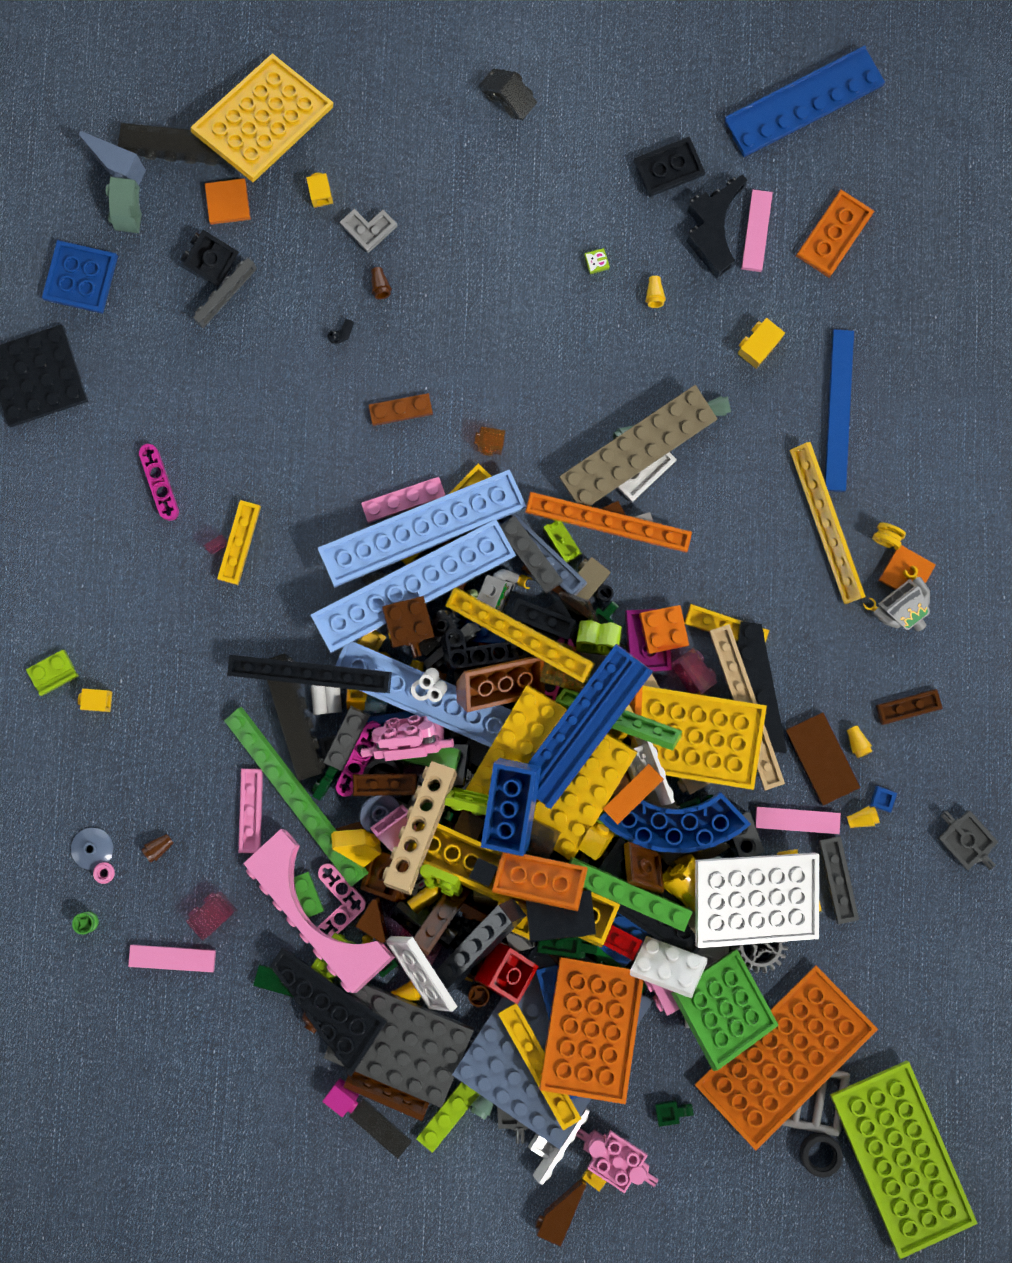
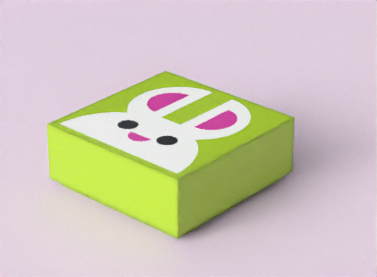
(596, 261)

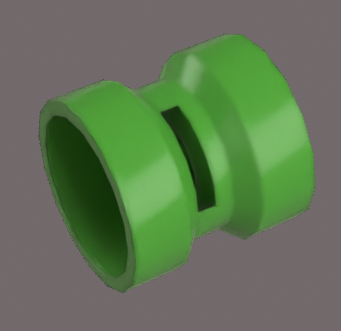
(81, 922)

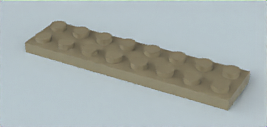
(638, 447)

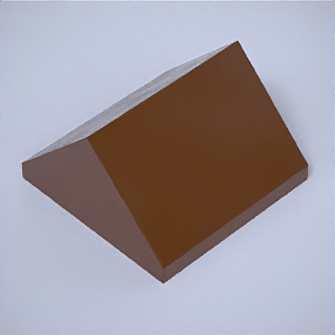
(373, 921)

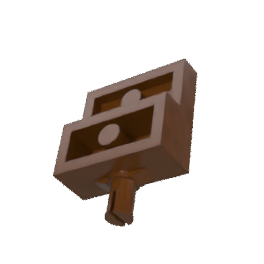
(408, 623)

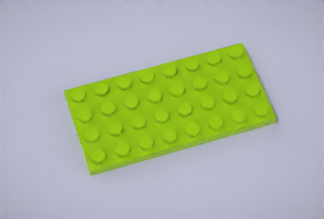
(903, 1159)

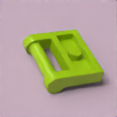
(438, 878)

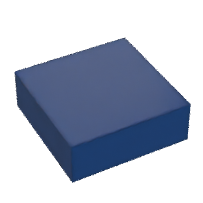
(883, 799)

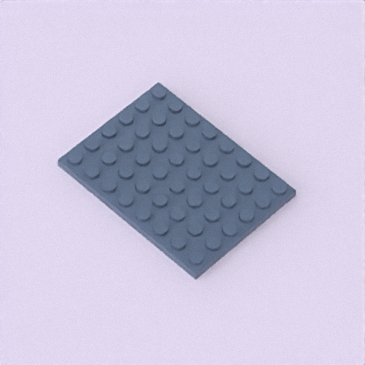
(499, 1072)

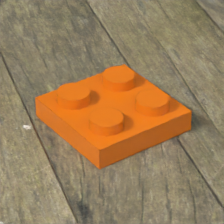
(664, 629)

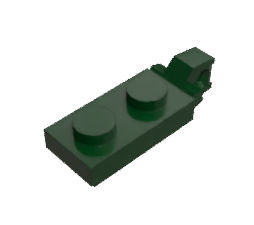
(566, 947)

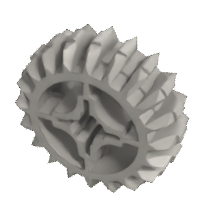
(755, 953)

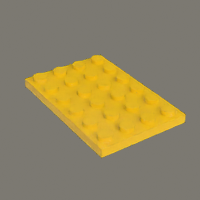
(262, 117)
(717, 738)

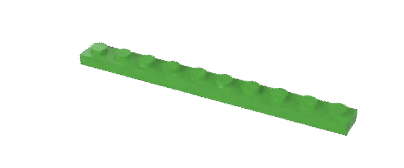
(292, 792)

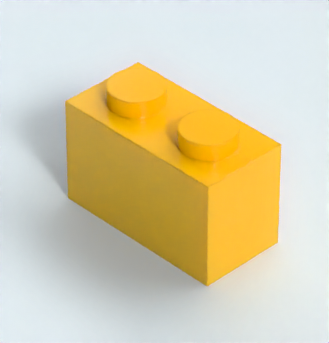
(761, 342)

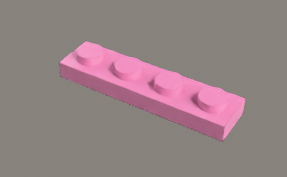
(403, 500)

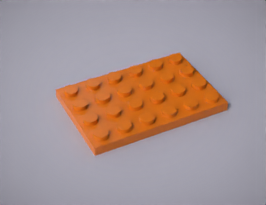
(591, 1031)

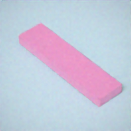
(756, 230)
(250, 810)
(797, 820)
(172, 958)

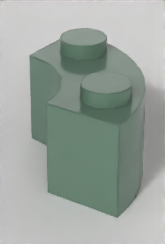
(124, 204)

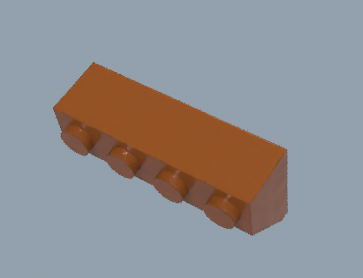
(498, 683)

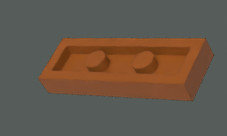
(400, 409)

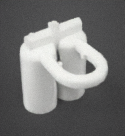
(431, 681)
(325, 700)

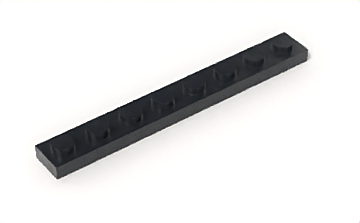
(309, 673)

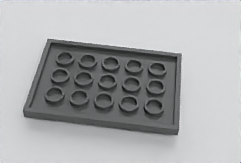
(414, 1048)

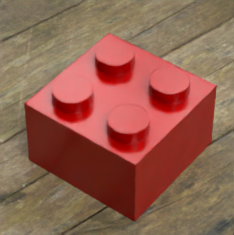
(507, 973)

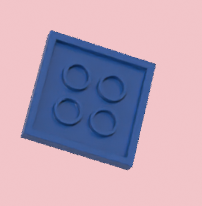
(80, 277)

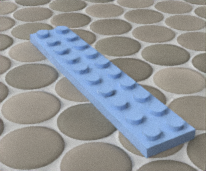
(421, 528)
(427, 577)
(478, 725)

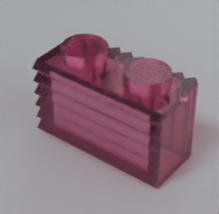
(210, 915)

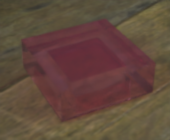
(216, 544)

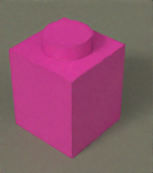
(341, 1099)

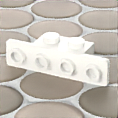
(647, 755)
(550, 1153)

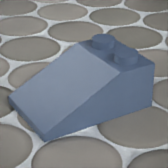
(114, 159)

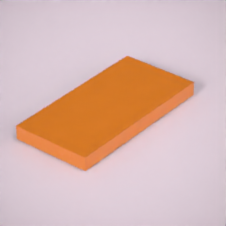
(835, 233)
(540, 880)

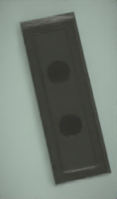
(380, 1128)

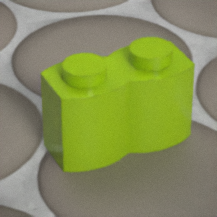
(597, 637)

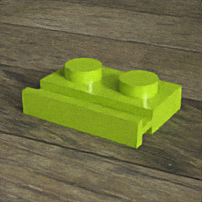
(52, 672)
(467, 800)

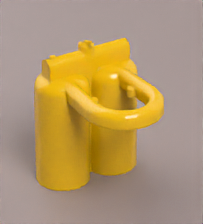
(424, 898)

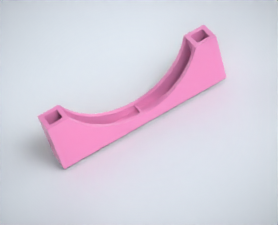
(274, 870)

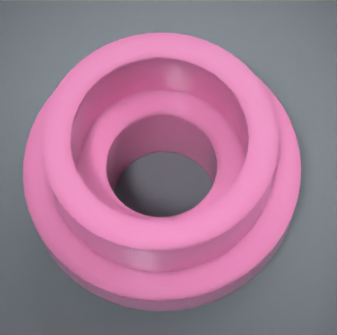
(98, 876)

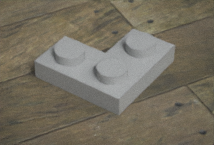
(368, 234)

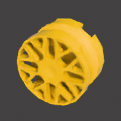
(889, 535)

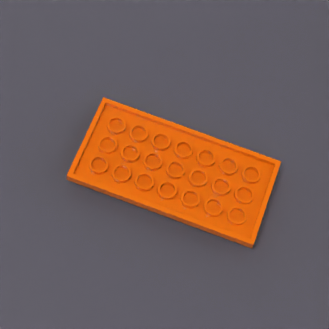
(791, 1062)

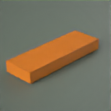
(633, 793)

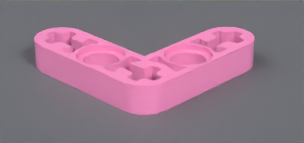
(346, 907)

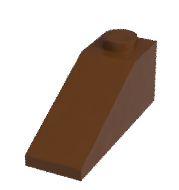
(558, 1216)

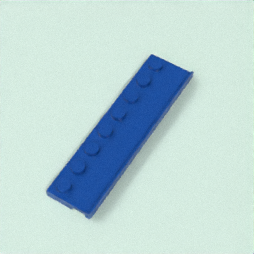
(804, 101)
(587, 722)

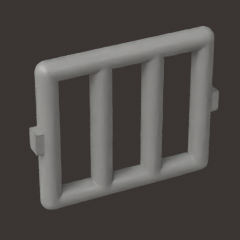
(815, 1125)

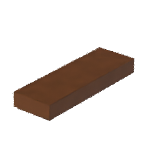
(909, 707)
(384, 784)

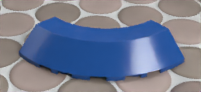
(680, 828)

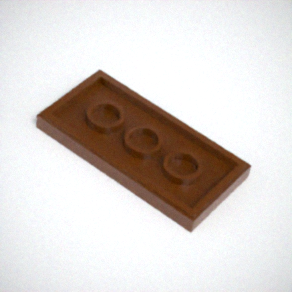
(822, 759)

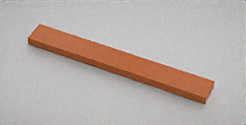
(608, 522)

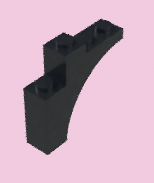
(709, 238)

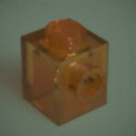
(490, 441)

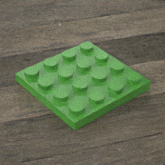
(726, 1010)

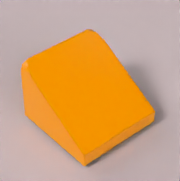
(356, 699)

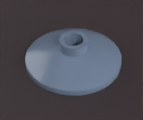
(367, 814)
(101, 844)

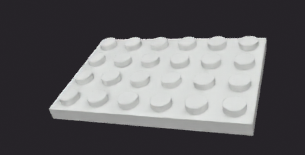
(756, 899)

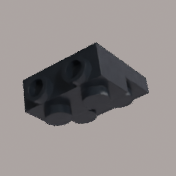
(208, 258)

